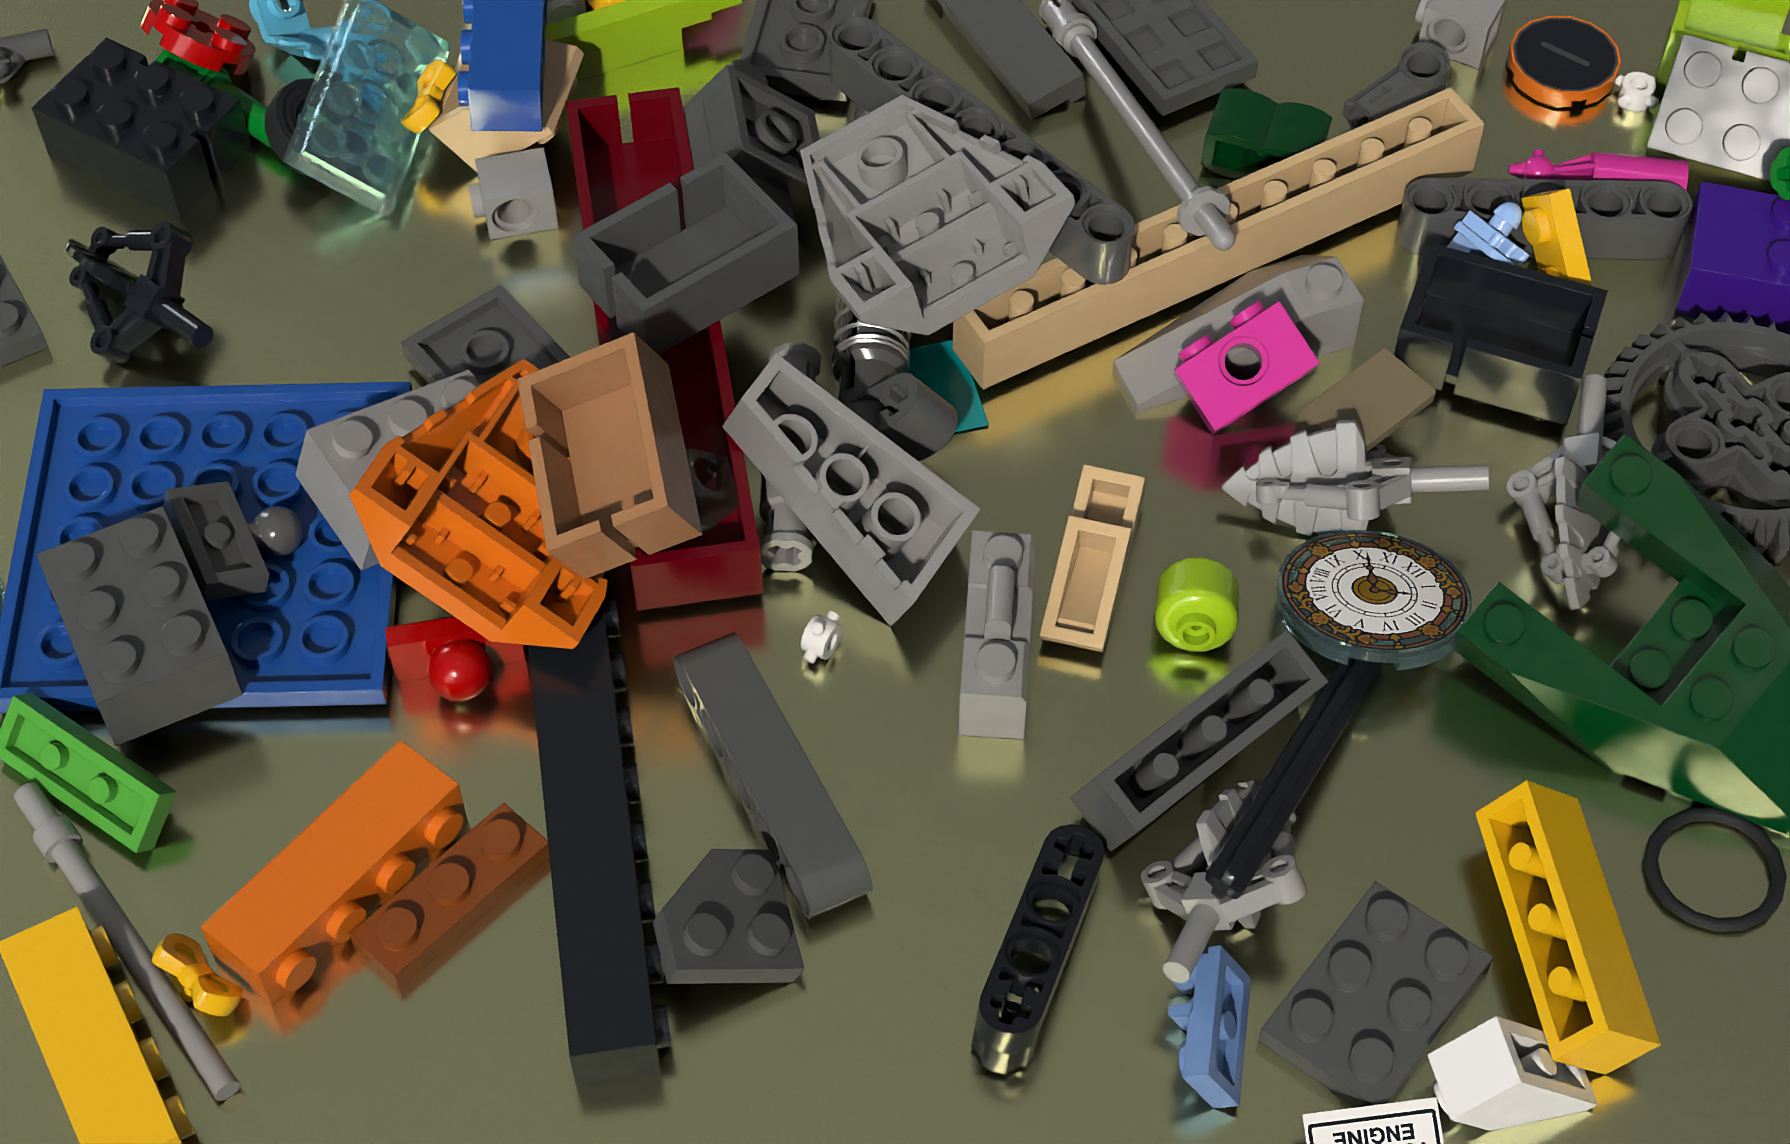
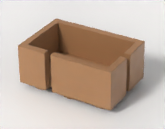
(626, 453)

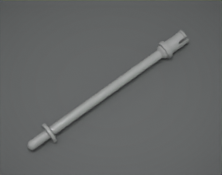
(1202, 208)

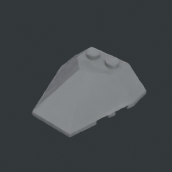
(927, 216)

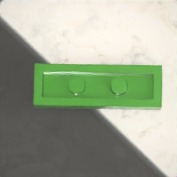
(84, 772)

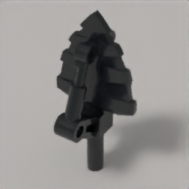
(151, 299)

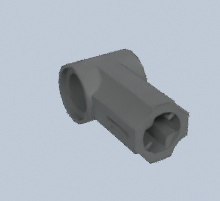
(1419, 74)

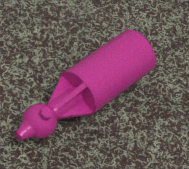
(1603, 167)

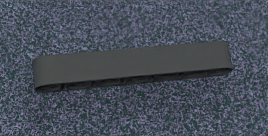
(878, 67)

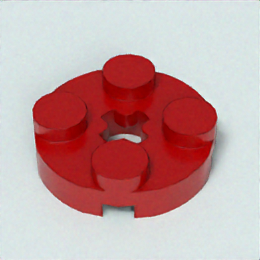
(199, 35)

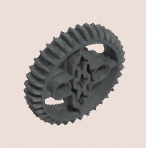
(1720, 423)

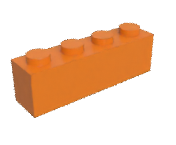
(335, 873)

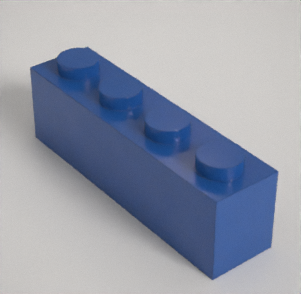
(504, 64)

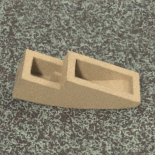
(1093, 558)

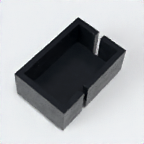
(142, 127)
(1499, 332)

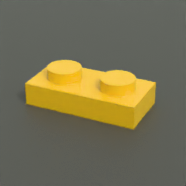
(1555, 235)

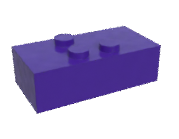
(1736, 257)

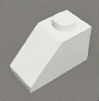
(1506, 1078)

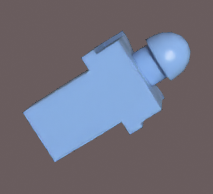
(1491, 238)

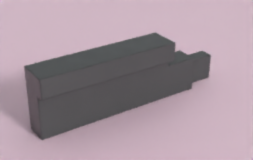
(1018, 52)

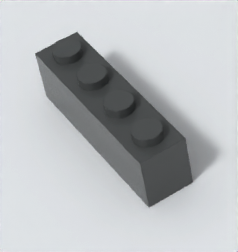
(1198, 740)

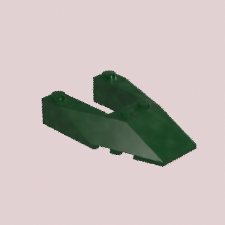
(1699, 687)

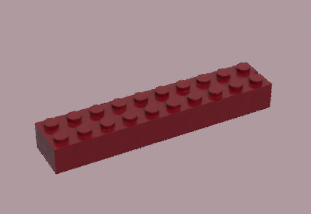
(609, 178)

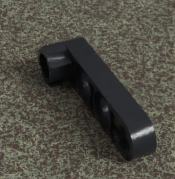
(1009, 1030)

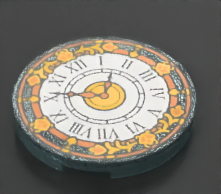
(1372, 598)

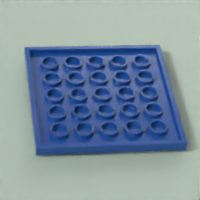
(113, 456)

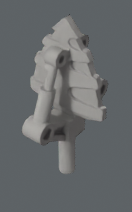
(1332, 485)
(1585, 545)
(1191, 897)

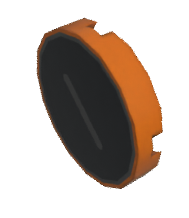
(1563, 60)

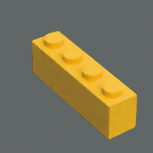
(1566, 929)
(89, 1034)

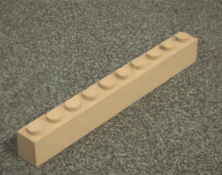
(1269, 213)

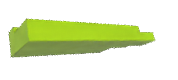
(631, 31)

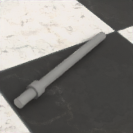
(62, 845)

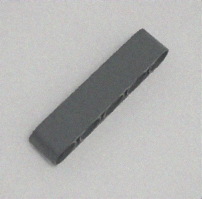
(1612, 215)
(772, 775)

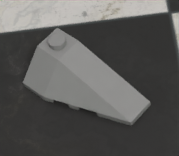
(1309, 287)

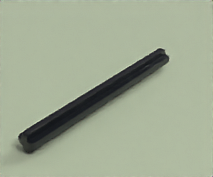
(1289, 778)

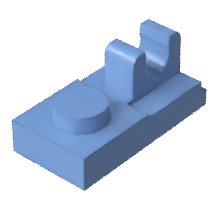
(1215, 1027)

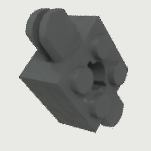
(757, 131)

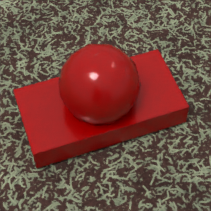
(448, 654)

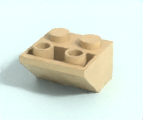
(454, 123)

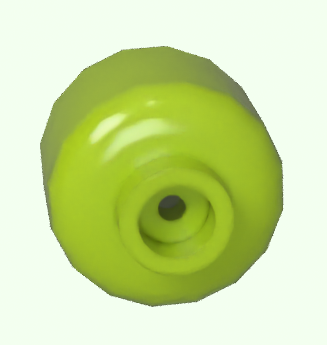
(1197, 600)

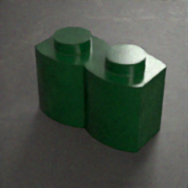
(1257, 132)

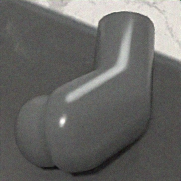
(21, 48)

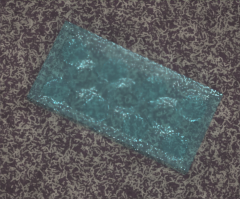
(359, 95)

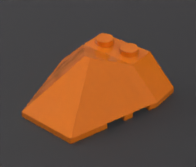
(464, 525)

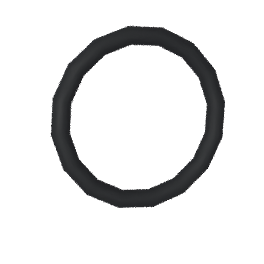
(1699, 919)

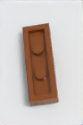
(450, 895)

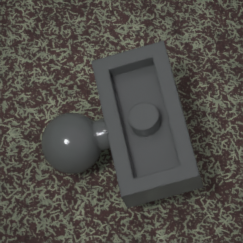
(222, 544)

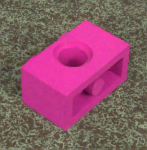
(1281, 356)

